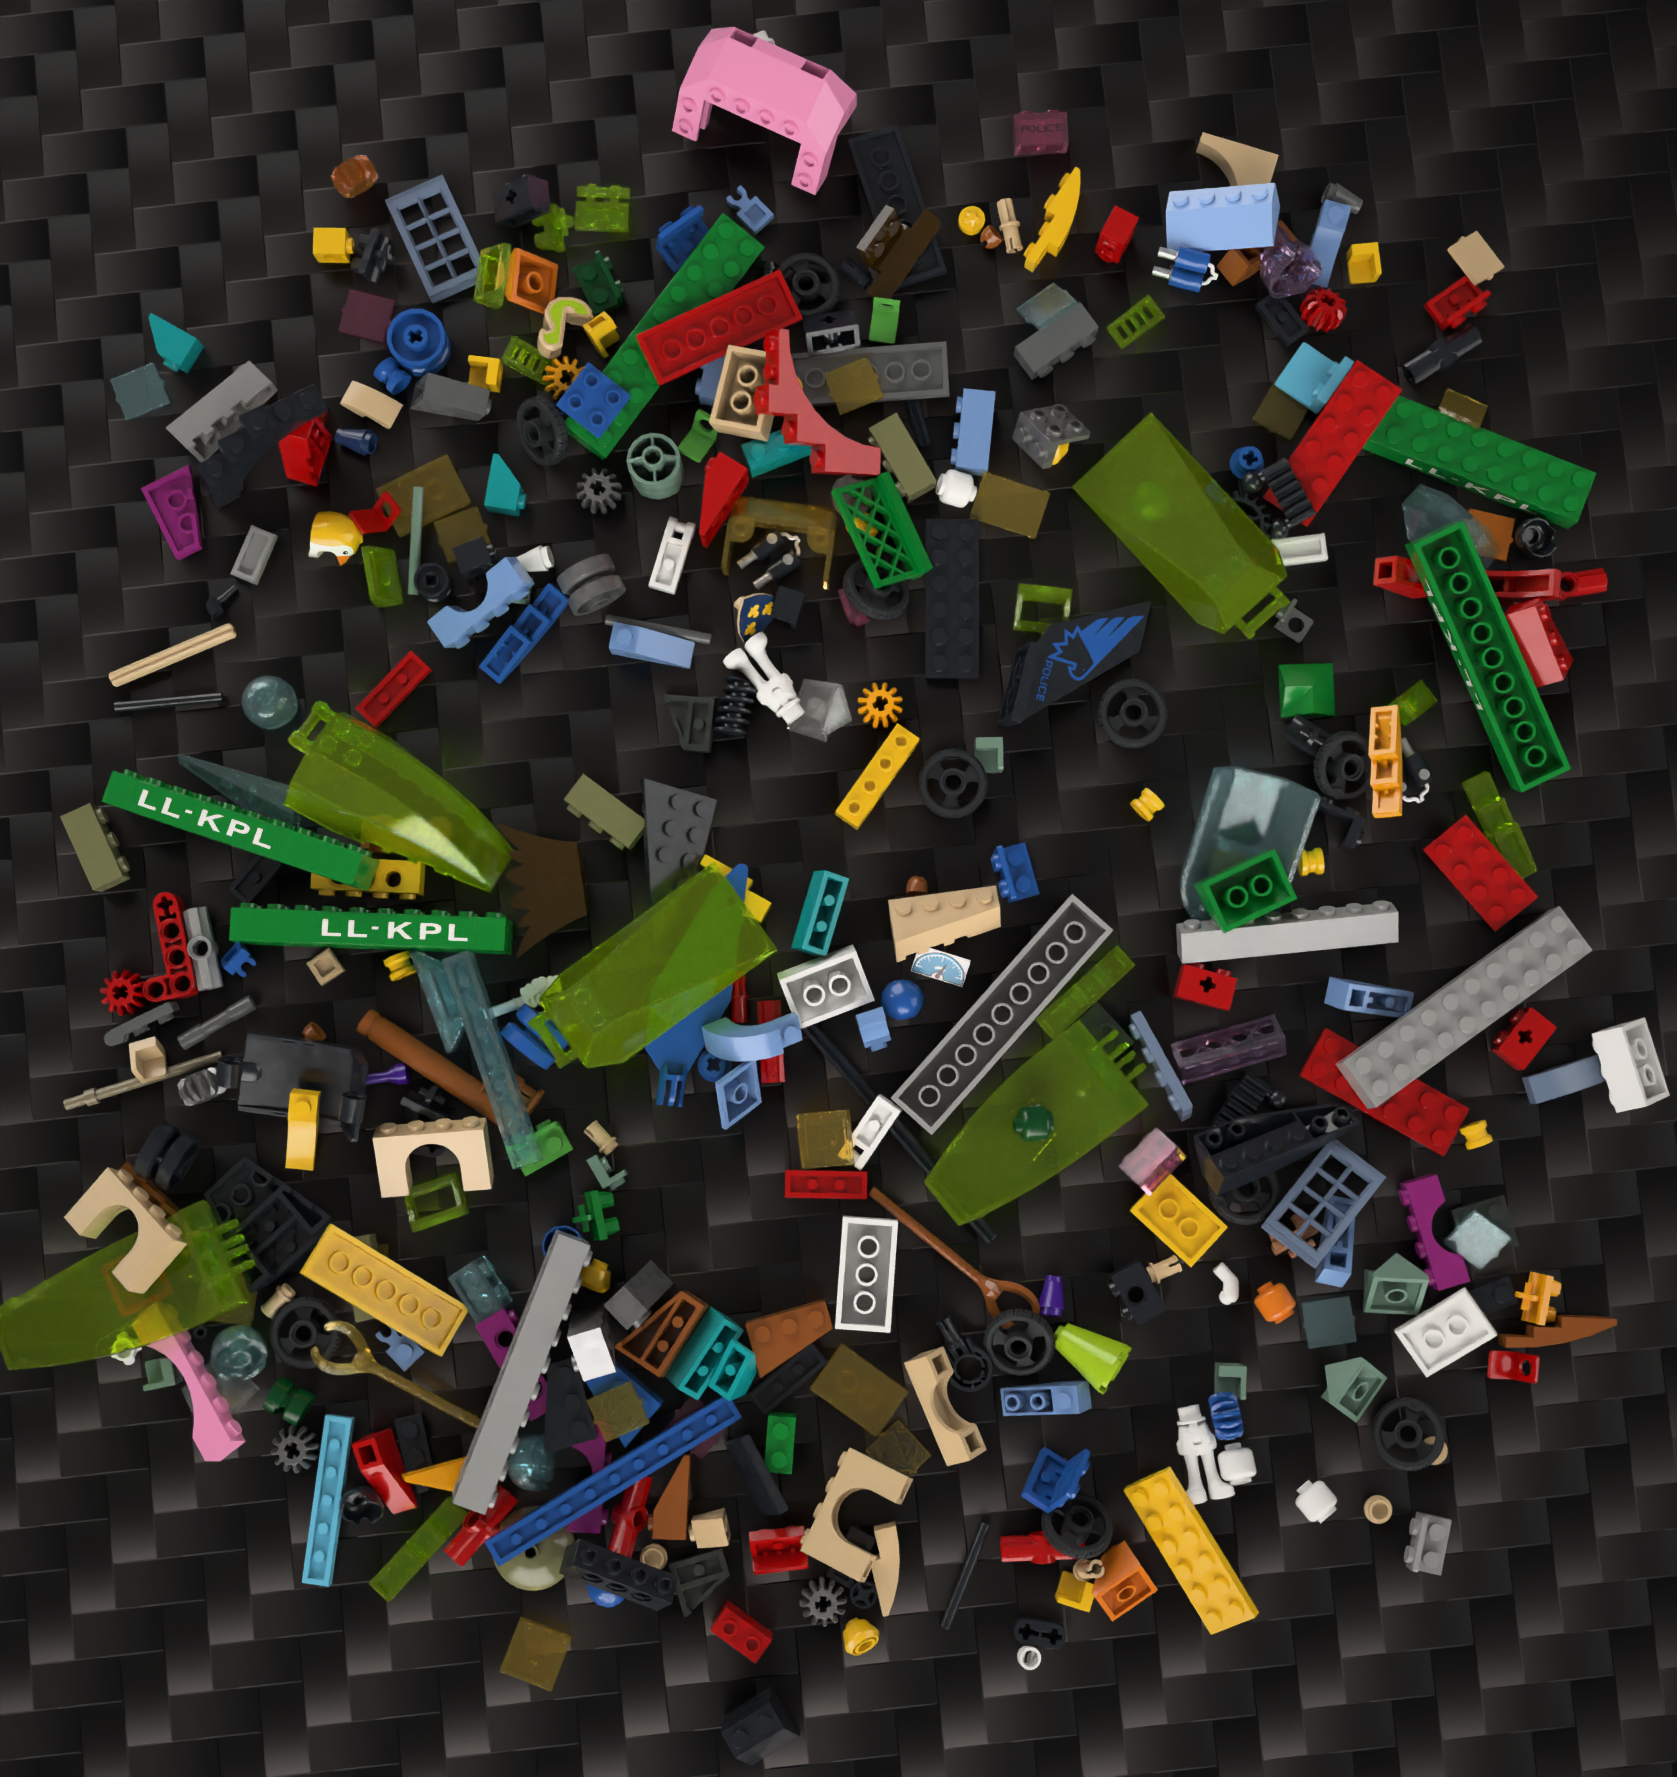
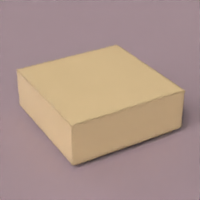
(325, 966)

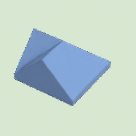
(738, 1093)

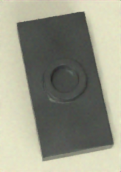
(1101, 1024)

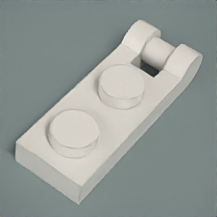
(671, 556)
(873, 1128)

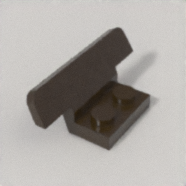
(894, 248)

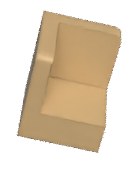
(148, 1060)

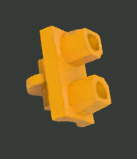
(1537, 1297)

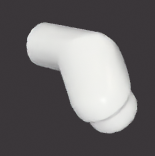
(1230, 1284)

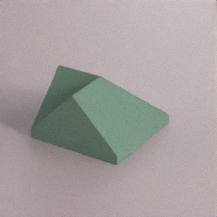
(1394, 1288)
(1352, 1386)

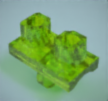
(555, 227)

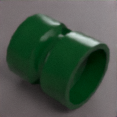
(289, 1401)

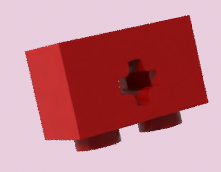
(1116, 235)
(1217, 997)
(1536, 1030)
(741, 1631)

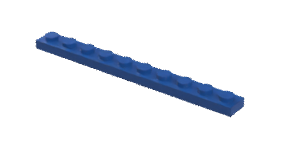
(611, 1479)

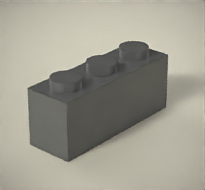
(1056, 342)

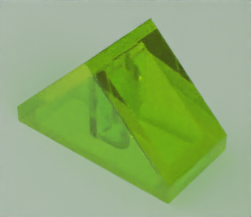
(1414, 702)

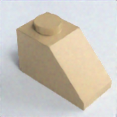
(710, 1529)

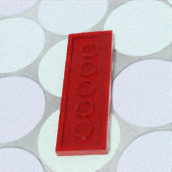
(707, 330)
(1340, 433)
(1413, 1111)

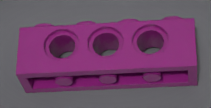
(491, 1331)

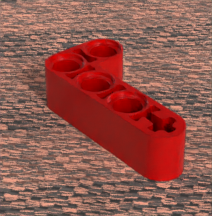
(170, 948)

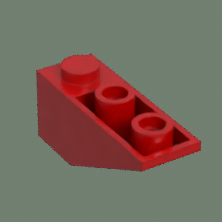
(383, 1468)

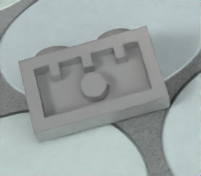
(1427, 1543)

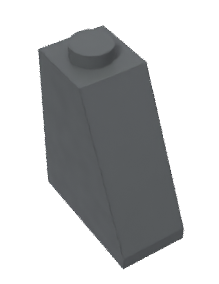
(450, 398)

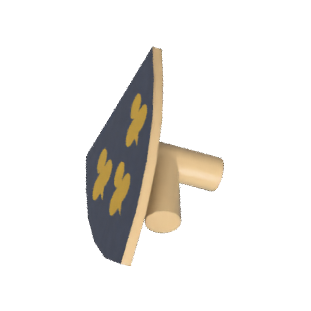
(753, 614)

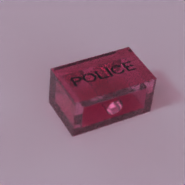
(1040, 133)
(1152, 1161)

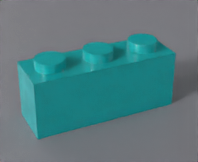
(766, 456)
(820, 913)
(703, 1353)

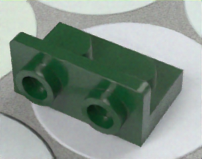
(598, 284)

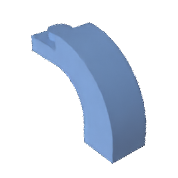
(753, 1042)

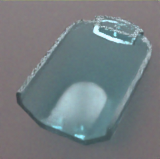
(1251, 811)

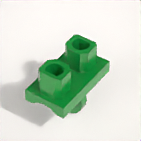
(599, 1226)

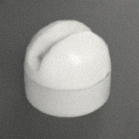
(1033, 1657)

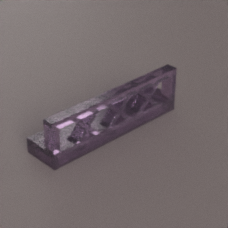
(1231, 1053)

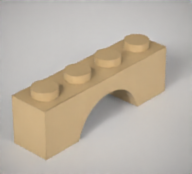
(956, 1437)

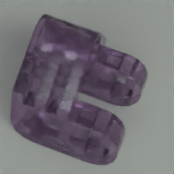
(1274, 262)

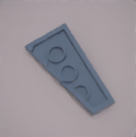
(1164, 1072)

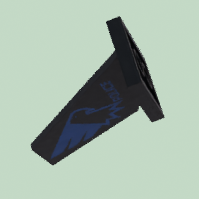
(1068, 658)

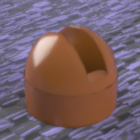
(992, 236)
(917, 886)
(313, 1032)

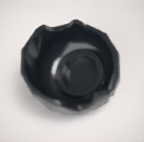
(1535, 538)
(361, 1504)

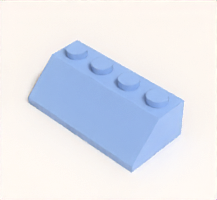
(1222, 217)

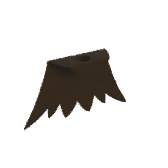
(552, 881)

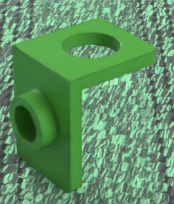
(884, 321)
(699, 439)

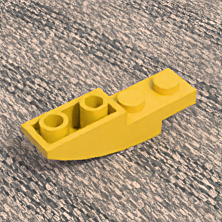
(1059, 219)

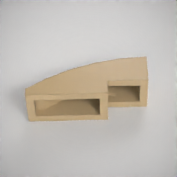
(886, 1565)

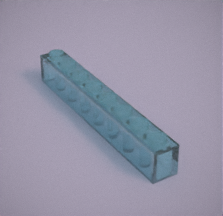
(492, 1060)

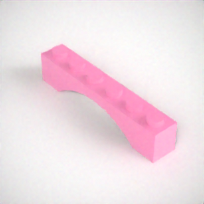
(214, 1426)

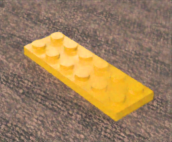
(384, 1290)
(1191, 1551)

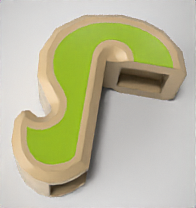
(556, 314)

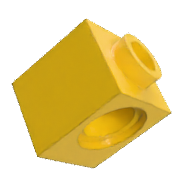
(332, 245)

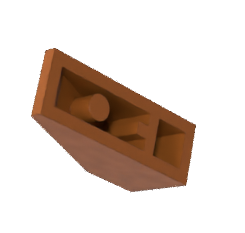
(1244, 262)
(672, 1509)

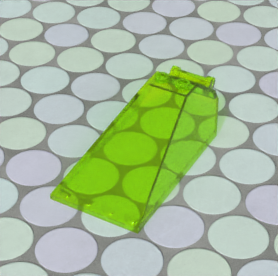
(1185, 529)
(653, 973)

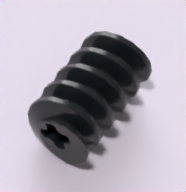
(735, 706)

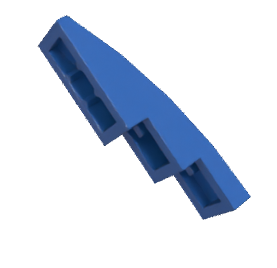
(525, 633)

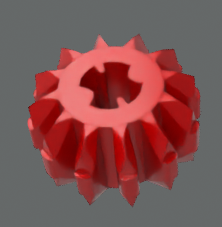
(1323, 309)
(118, 1003)

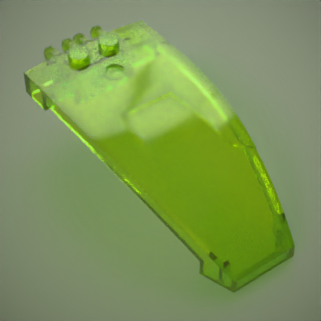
(1088, 1101)
(92, 1315)

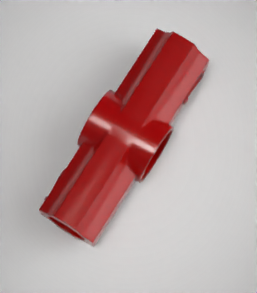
(1582, 583)
(771, 1068)
(630, 1517)
(480, 1527)
(1030, 1548)

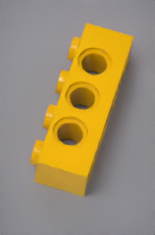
(877, 776)
(410, 886)

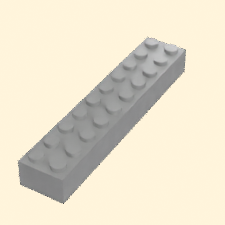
(1463, 1007)
(1001, 1014)
(520, 1372)

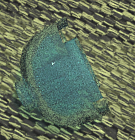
(269, 702)
(238, 1353)
(529, 1465)

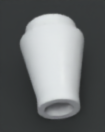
(537, 559)

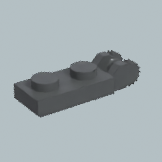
(140, 1024)

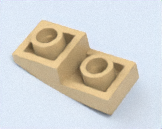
(371, 403)

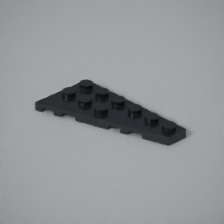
(673, 836)

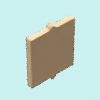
(1475, 258)

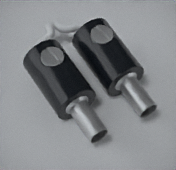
(766, 546)
(1418, 771)

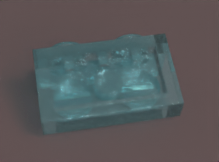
(480, 1289)

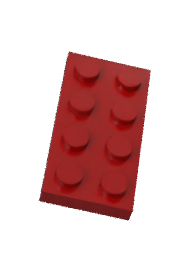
(1480, 872)

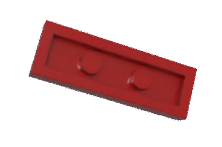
(393, 689)
(825, 1184)

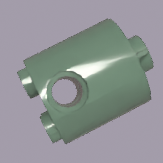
(655, 466)

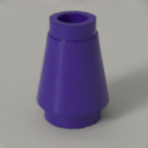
(1051, 1297)

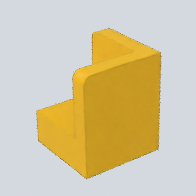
(1363, 263)
(601, 332)
(485, 372)
(1075, 1592)

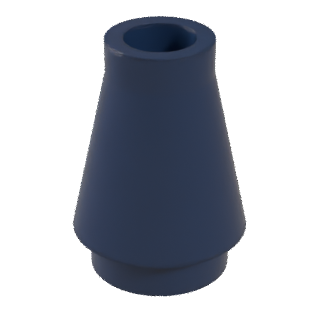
(358, 440)

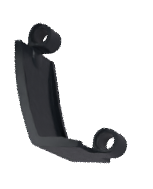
(281, 1062)

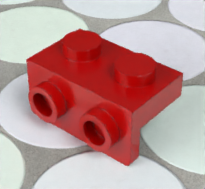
(1456, 302)
(777, 1550)

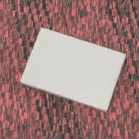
(1445, 1332)

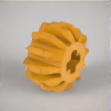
(555, 374)
(889, 709)

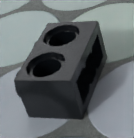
(475, 559)

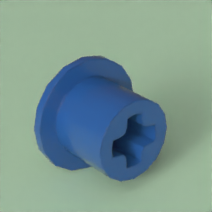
(1246, 460)
(712, 1067)

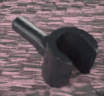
(214, 604)

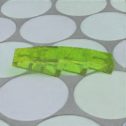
(1498, 823)
(1085, 992)
(418, 1549)

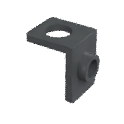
(1288, 613)

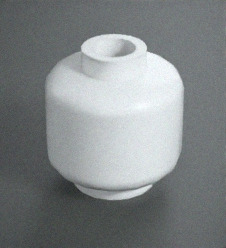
(956, 488)
(1236, 1464)
(1316, 1501)

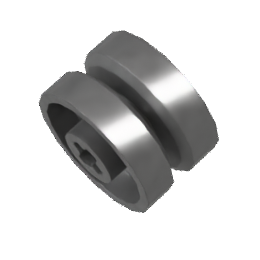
(591, 584)

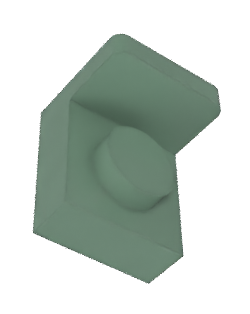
(601, 1169)

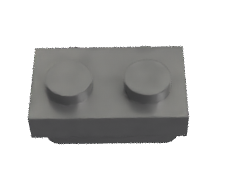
(1045, 428)

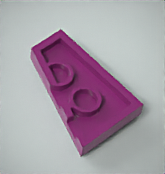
(176, 511)

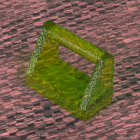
(492, 264)
(382, 576)
(1040, 594)
(461, 1209)

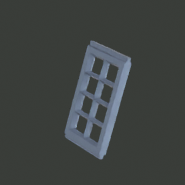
(418, 194)
(1293, 1240)

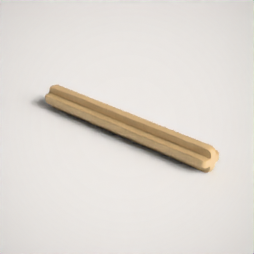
(172, 655)

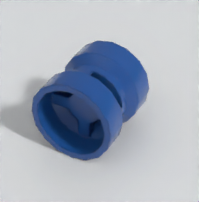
(390, 373)

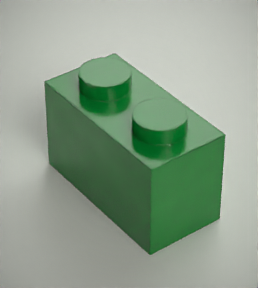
(780, 1442)

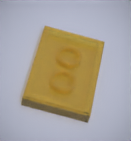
(442, 493)
(859, 1389)

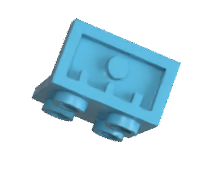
(1312, 377)

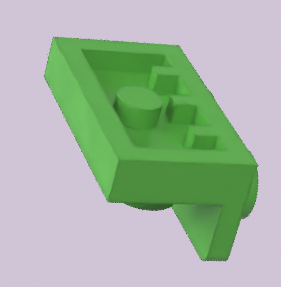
(552, 1143)

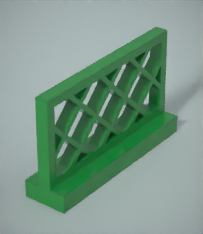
(897, 525)

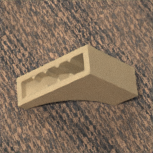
(1238, 161)

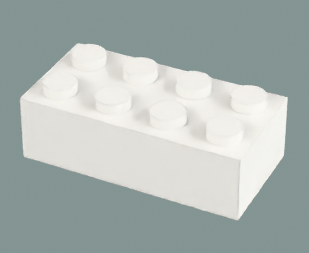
(866, 1274)

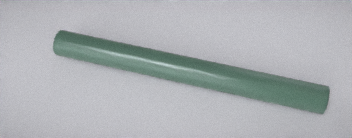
(416, 533)

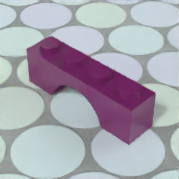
(1422, 1199)
(599, 1457)

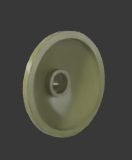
(540, 1570)

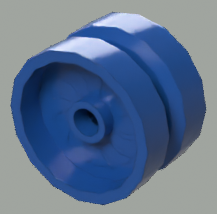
(419, 342)
(529, 1041)

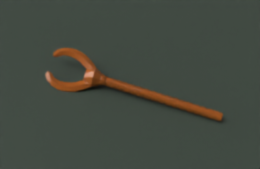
(990, 1287)

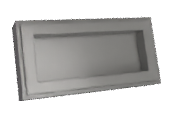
(254, 555)

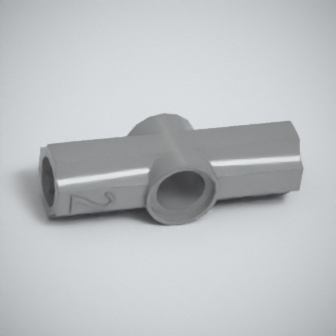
(198, 931)

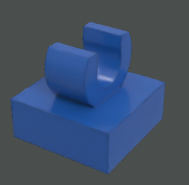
(235, 958)

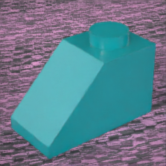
(174, 345)
(503, 491)
(734, 1371)

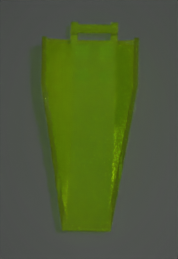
(384, 795)

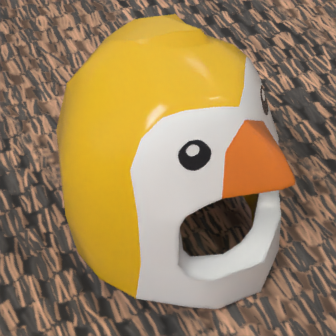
(334, 534)

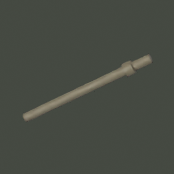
(93, 1095)

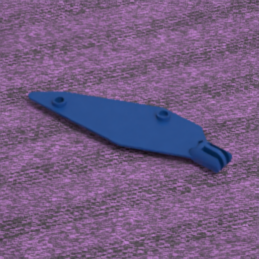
(680, 1046)

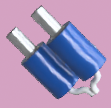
(1188, 268)

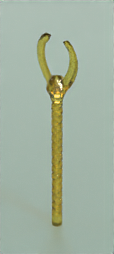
(365, 1363)

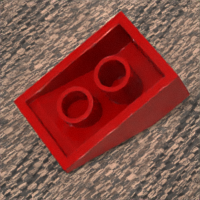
(722, 487)

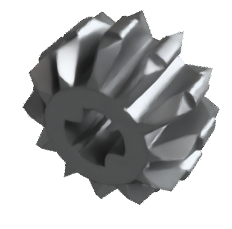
(609, 486)
(199, 1087)
(285, 1451)
(833, 1606)

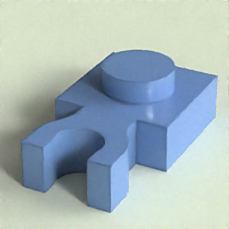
(752, 212)
(402, 1349)

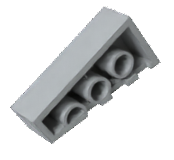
(220, 409)

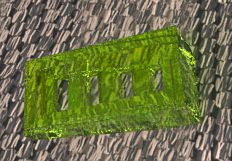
(1149, 323)
(512, 348)

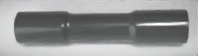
(202, 1031)

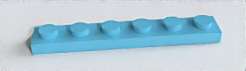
(328, 1491)

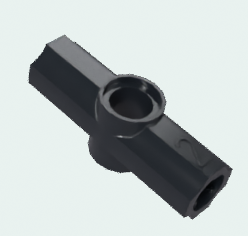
(1442, 354)

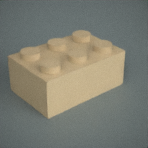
(734, 405)

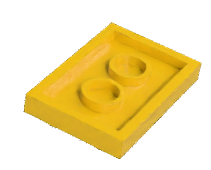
(1179, 1220)

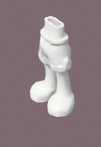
(775, 693)
(1197, 1440)

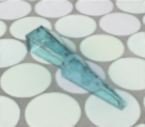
(244, 789)

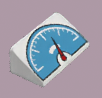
(941, 966)

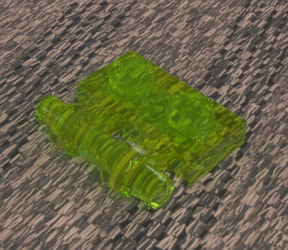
(602, 215)

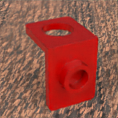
(373, 519)
(1509, 1366)

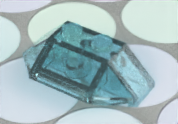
(1432, 509)
(440, 999)

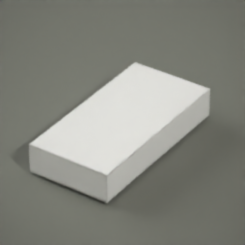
(1302, 549)

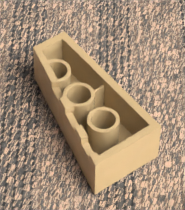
(941, 918)

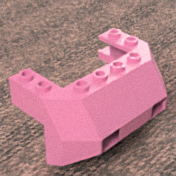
(770, 90)

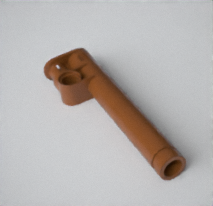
(437, 1067)

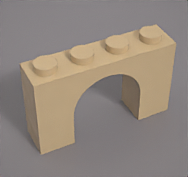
(464, 1137)
(157, 1238)
(824, 1538)

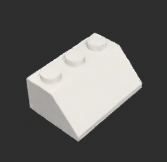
(826, 986)
(1630, 1065)

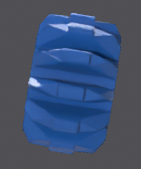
(1225, 1415)

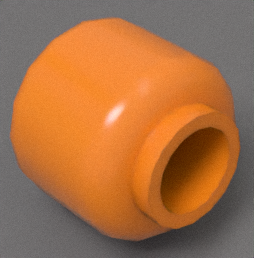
(1274, 1302)

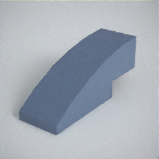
(1563, 1079)

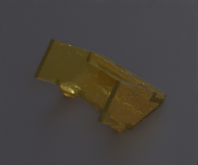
(752, 512)

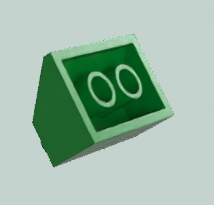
(1246, 890)

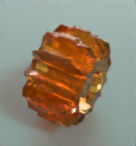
(354, 176)

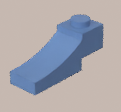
(1327, 238)
(873, 1029)

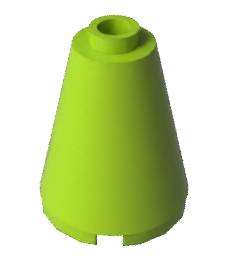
(1091, 1354)

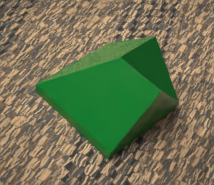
(1306, 690)

